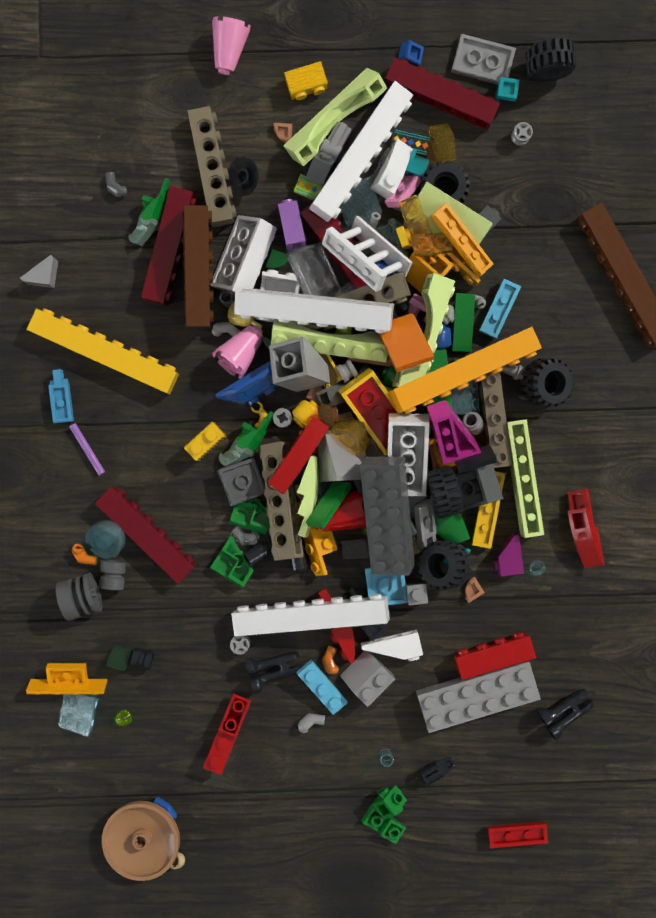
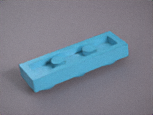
(499, 308)
(322, 687)

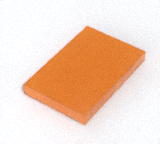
(406, 343)

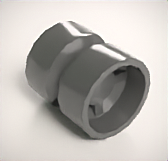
(112, 574)

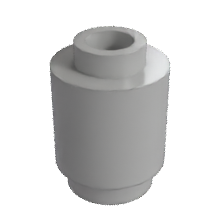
(474, 418)

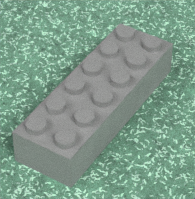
(477, 697)

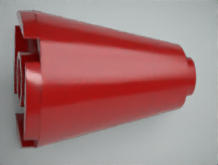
(348, 515)

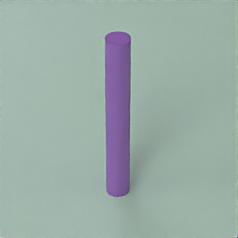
(87, 449)

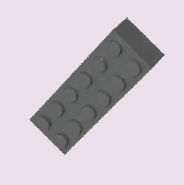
(387, 515)

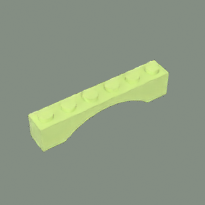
(359, 92)
(436, 295)
(359, 346)

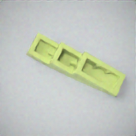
(308, 488)

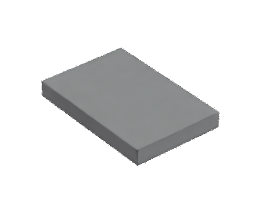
(482, 59)

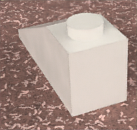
(392, 169)
(400, 645)

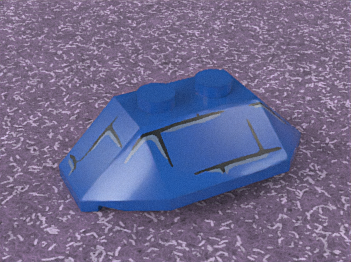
(250, 387)

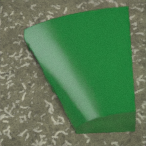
(251, 516)
(452, 528)
(232, 564)

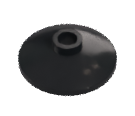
(237, 174)

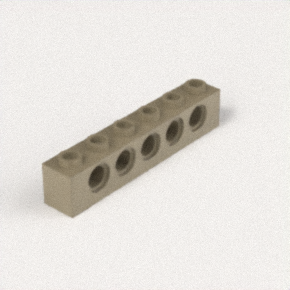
(198, 119)
(395, 282)
(495, 418)
(287, 509)

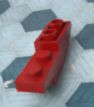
(583, 529)
(341, 635)
(227, 734)

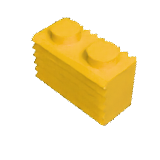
(306, 81)
(205, 441)

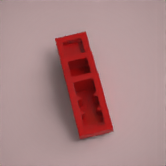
(298, 455)

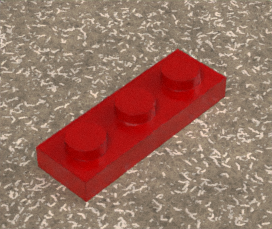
(517, 834)

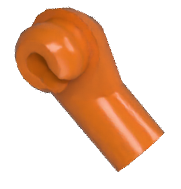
(81, 555)
(328, 662)

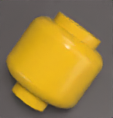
(303, 411)

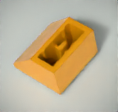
(426, 265)

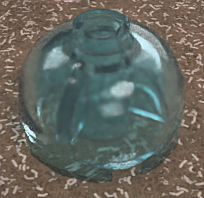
(106, 539)

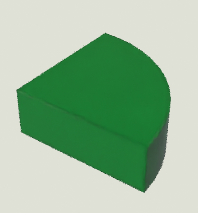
(276, 260)

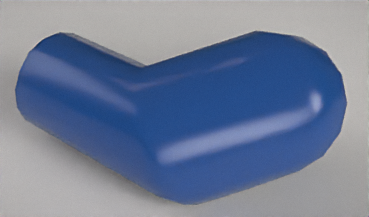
(159, 801)

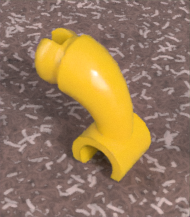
(263, 414)

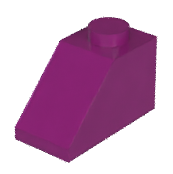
(509, 558)

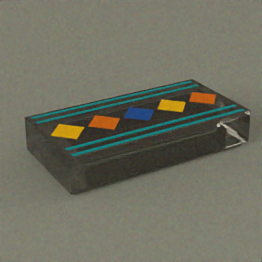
(415, 141)

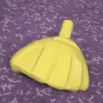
(236, 320)

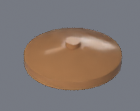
(140, 840)

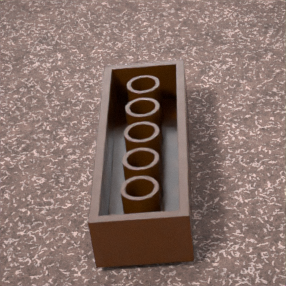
(196, 265)

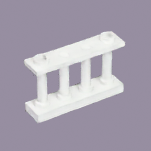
(359, 263)

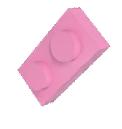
(405, 189)

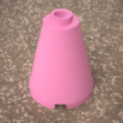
(228, 41)
(239, 350)

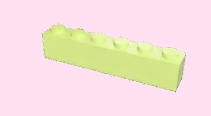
(524, 480)

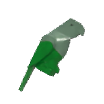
(150, 216)
(245, 443)

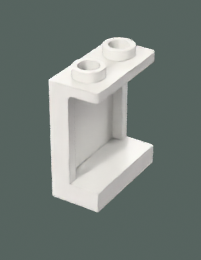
(276, 282)

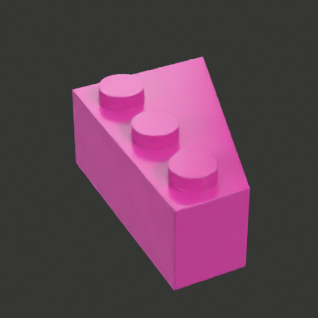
(450, 434)

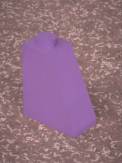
(291, 225)

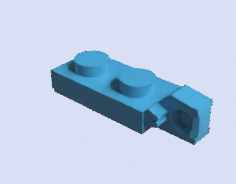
(60, 398)

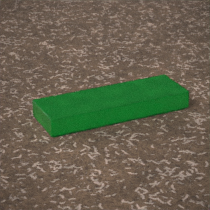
(463, 322)
(328, 504)

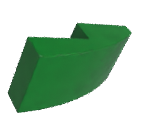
(387, 828)

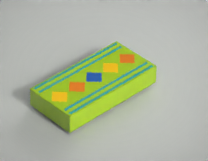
(307, 188)

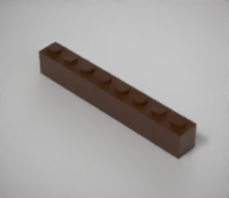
(621, 270)

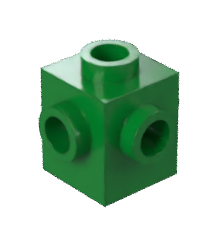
(389, 802)

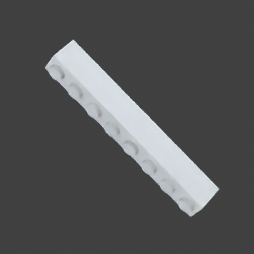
(361, 151)
(314, 309)
(310, 616)

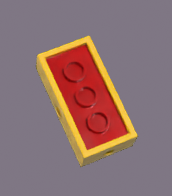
(371, 405)

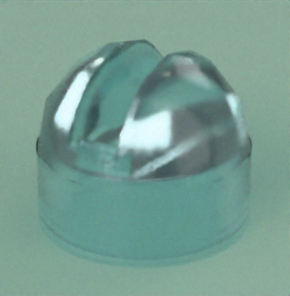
(537, 563)

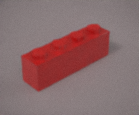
(494, 656)

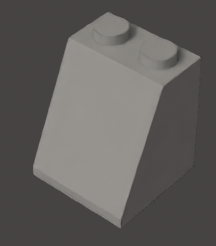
(298, 365)
(337, 461)

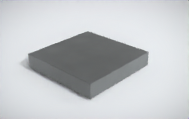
(242, 482)

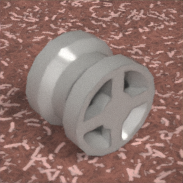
(523, 129)
(347, 370)
(285, 418)
(238, 646)

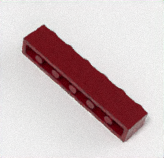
(443, 94)
(318, 228)
(167, 248)
(146, 534)

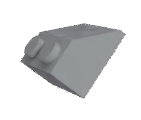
(367, 677)

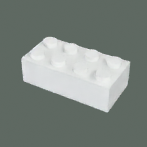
(409, 439)

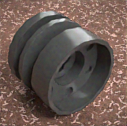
(78, 596)

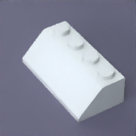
(243, 254)

